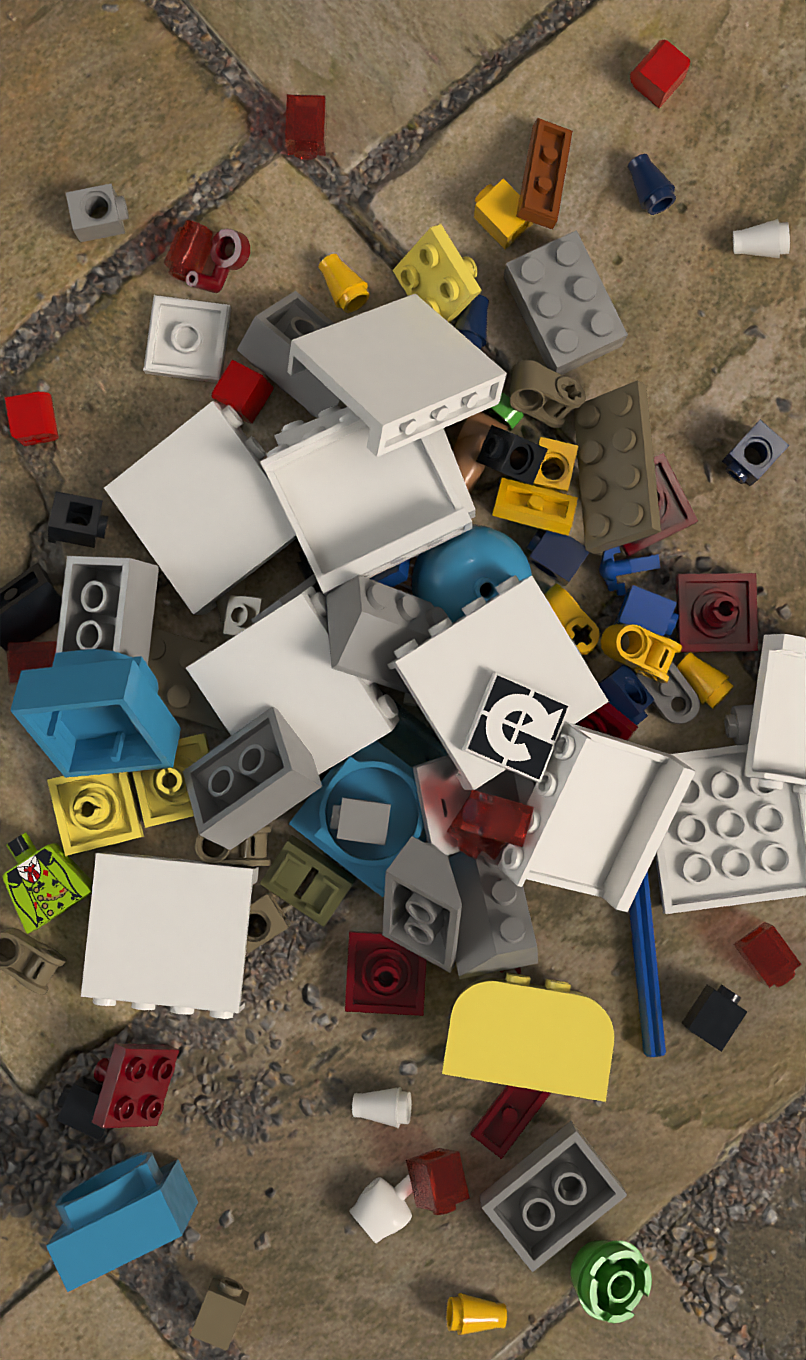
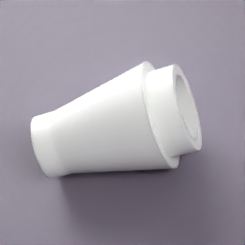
(763, 240)
(383, 1106)

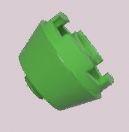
(610, 1279)

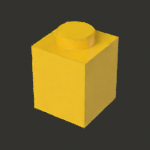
(497, 213)

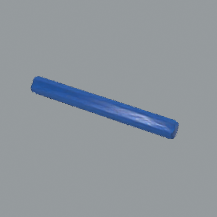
(647, 972)

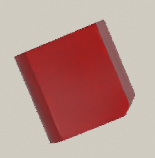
(660, 72)
(242, 390)
(32, 418)

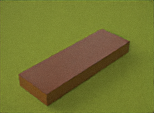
(544, 173)

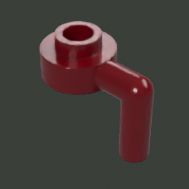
(224, 260)

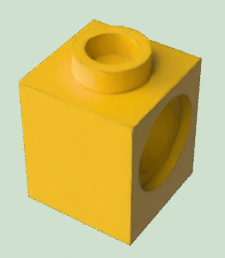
(564, 456)

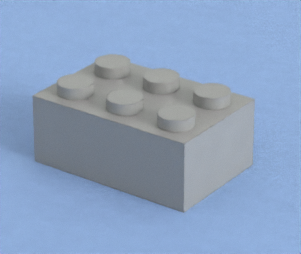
(564, 304)
(107, 605)
(552, 1196)

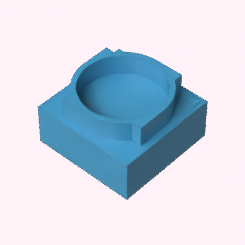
(97, 714)
(371, 776)
(119, 1217)

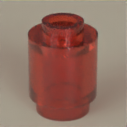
(189, 250)

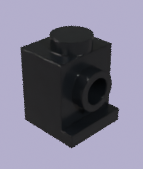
(75, 509)

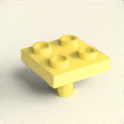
(439, 274)
(164, 791)
(94, 811)

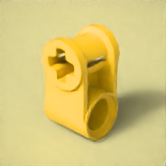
(572, 617)
(647, 652)

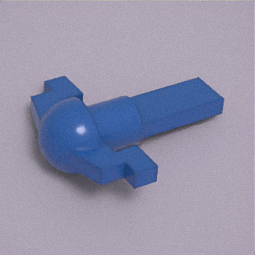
(610, 569)

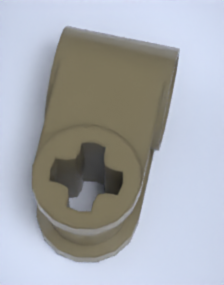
(541, 393)
(241, 854)
(28, 960)

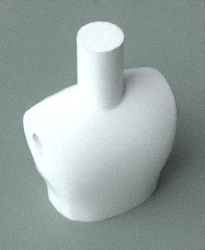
(383, 1208)

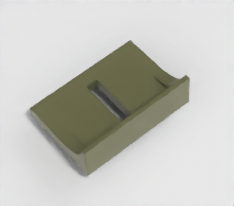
(324, 891)

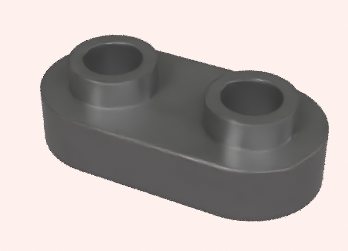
(666, 692)

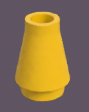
(344, 284)
(706, 680)
(472, 1314)

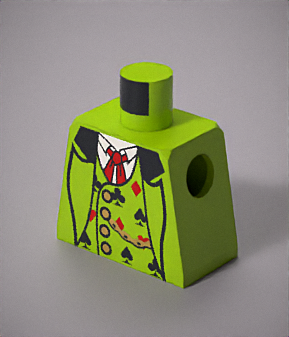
(43, 882)

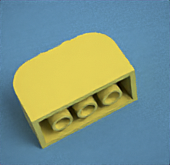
(530, 1037)

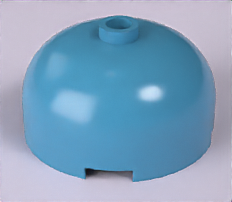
(456, 569)

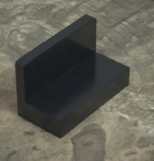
(28, 606)

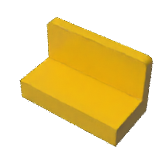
(535, 506)

